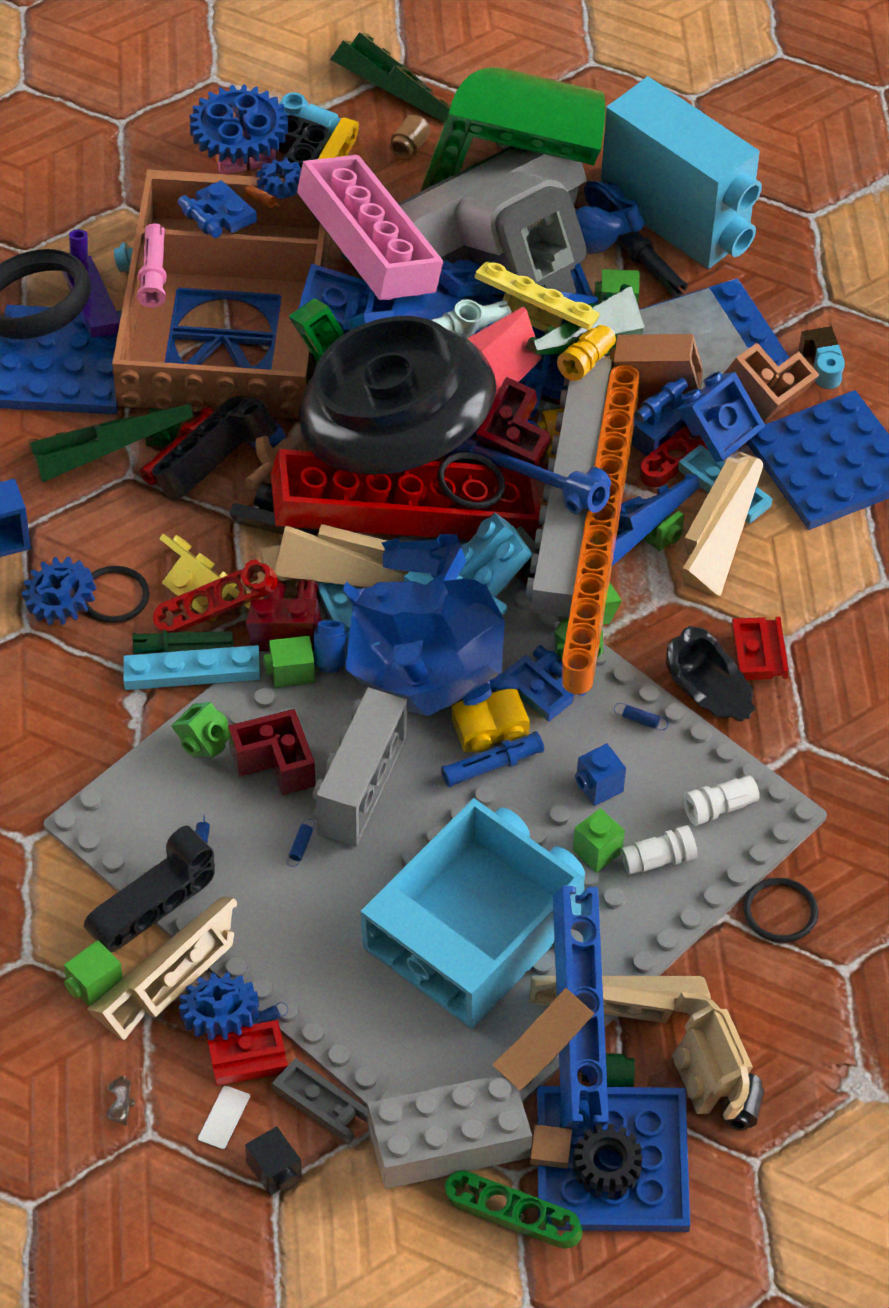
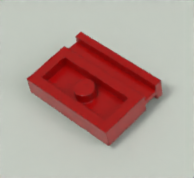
(759, 648)
(248, 1056)

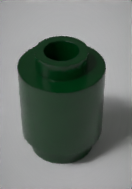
(619, 1070)

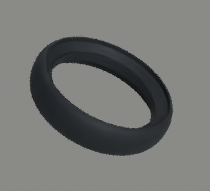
(56, 316)

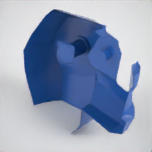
(432, 637)

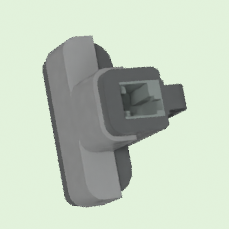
(507, 213)

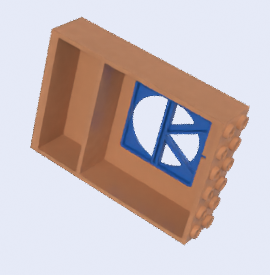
(254, 265)

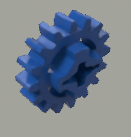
(59, 591)
(219, 1006)

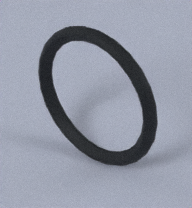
(476, 505)
(145, 589)
(780, 938)

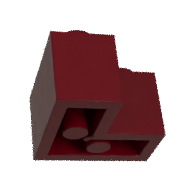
(507, 425)
(274, 743)

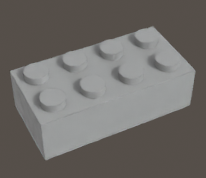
(360, 766)
(448, 1130)

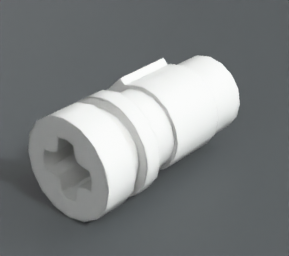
(723, 798)
(659, 851)

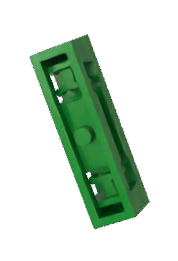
(316, 327)

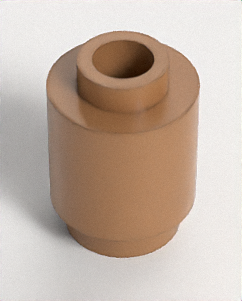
(409, 136)

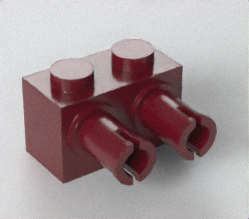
(284, 618)

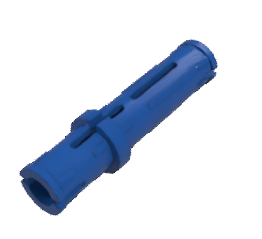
(506, 754)

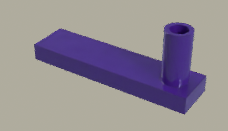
(99, 311)

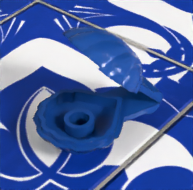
(607, 216)

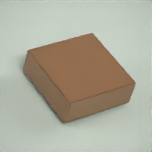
(551, 1146)

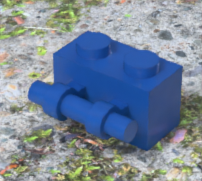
(659, 417)

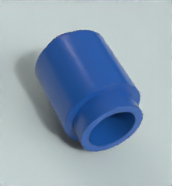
(330, 646)

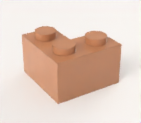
(772, 385)

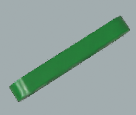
(510, 1214)

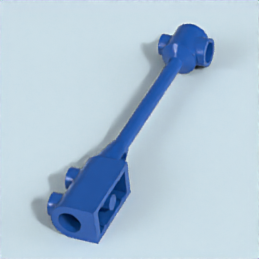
(579, 489)

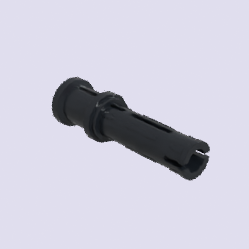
(642, 251)

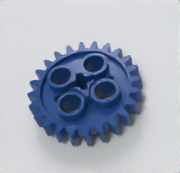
(222, 133)

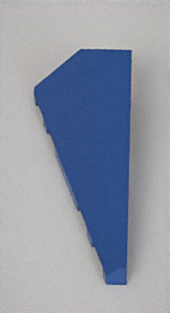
(641, 515)

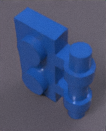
(218, 208)
(461, 282)
(537, 686)

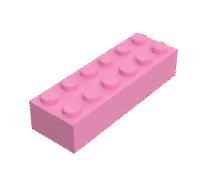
(369, 227)

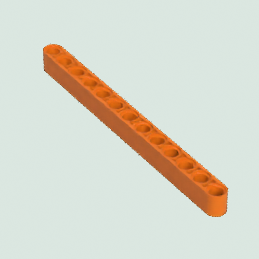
(600, 534)

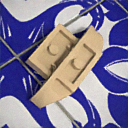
(711, 1057)

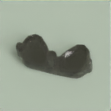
(120, 1108)

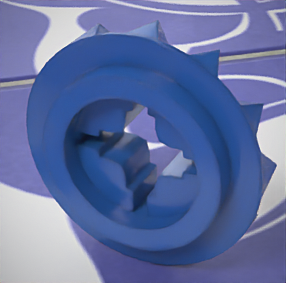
(273, 184)

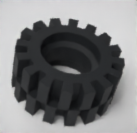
(607, 1140)

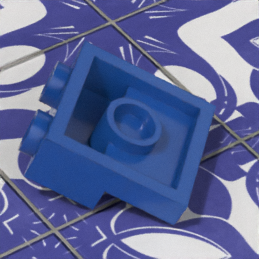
(721, 414)

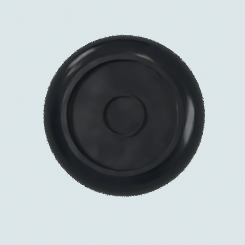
(395, 396)

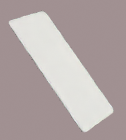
(224, 1117)

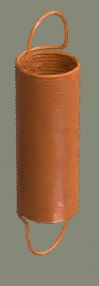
(260, 196)

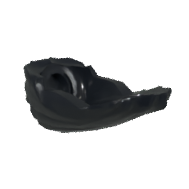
(709, 674)

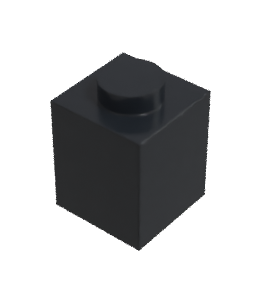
(273, 1161)

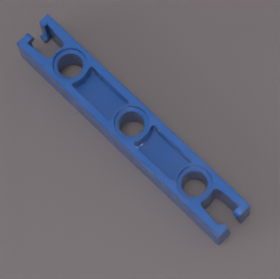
(580, 971)

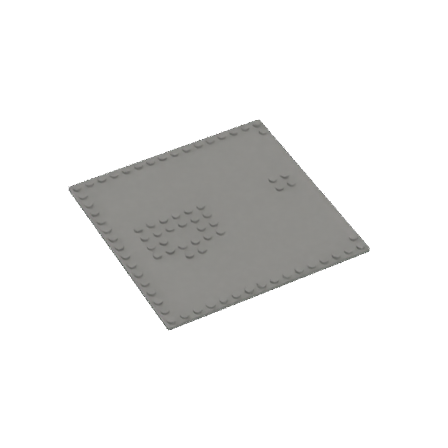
(303, 922)

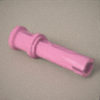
(152, 274)

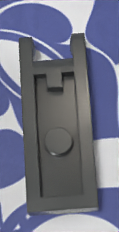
(319, 1099)

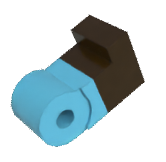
(825, 354)

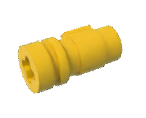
(582, 356)

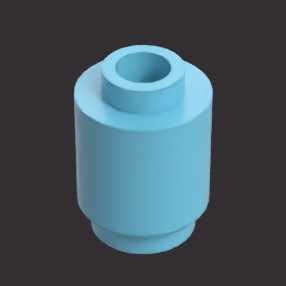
(321, 116)

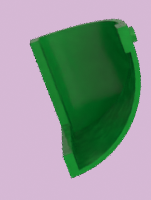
(519, 113)

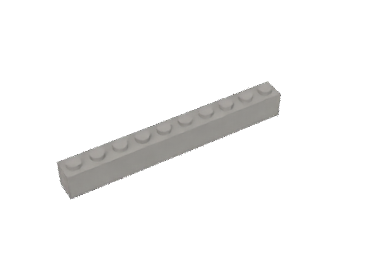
(563, 531)

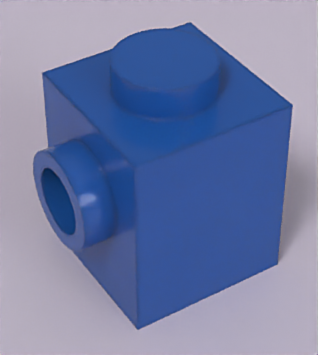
(600, 774)

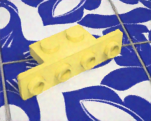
(543, 305)
(194, 572)

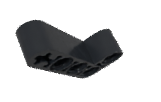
(303, 141)
(211, 443)
(156, 892)

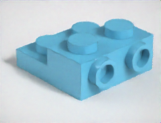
(494, 554)

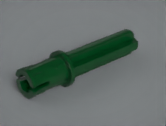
(181, 641)

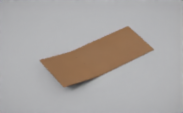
(543, 1039)

